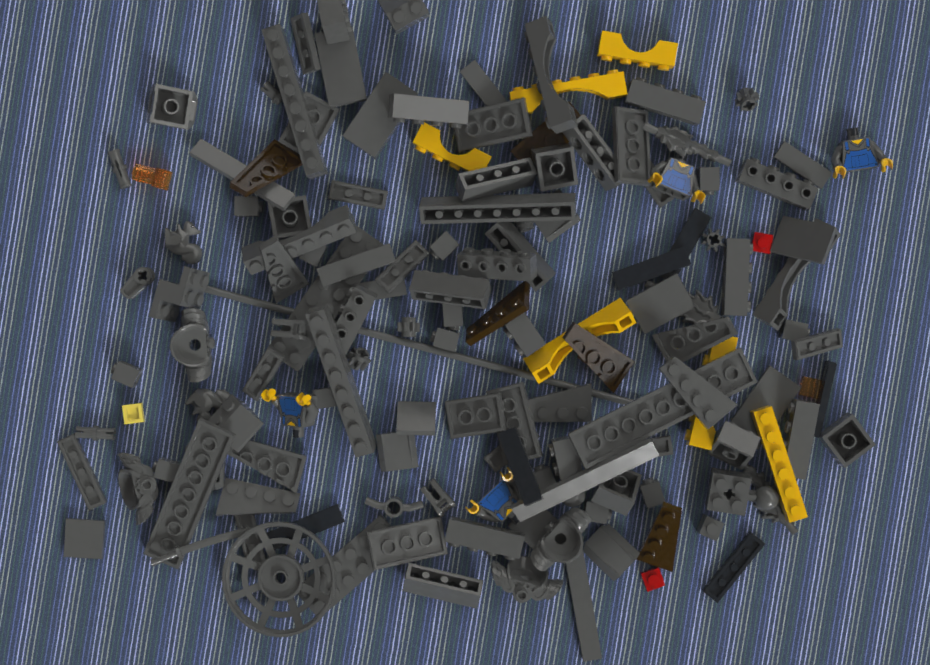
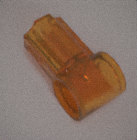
(156, 177)

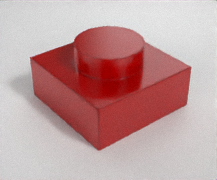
(762, 242)
(652, 579)

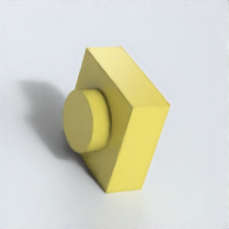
(133, 413)

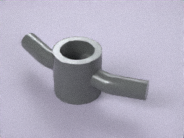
(403, 507)

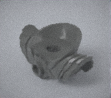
(197, 362)
(137, 486)
(570, 524)
(525, 580)

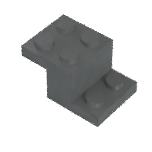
(186, 293)

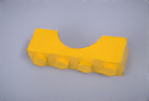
(613, 47)
(429, 140)

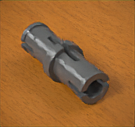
(119, 169)
(95, 433)

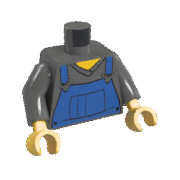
(858, 155)
(676, 179)
(295, 409)
(497, 502)

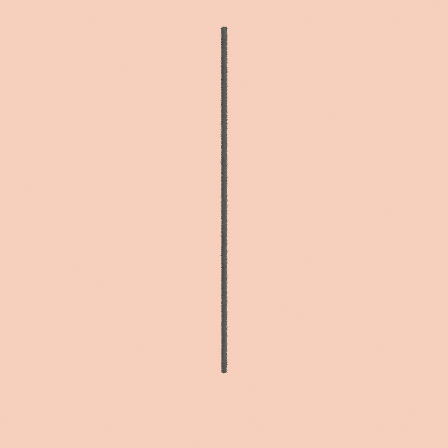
(424, 347)

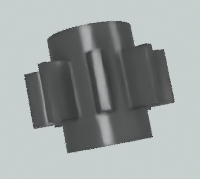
(747, 99)
(707, 241)
(408, 327)
(358, 358)

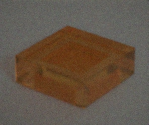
(810, 387)

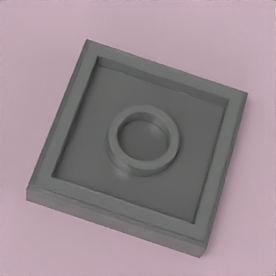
(416, 418)
(84, 538)

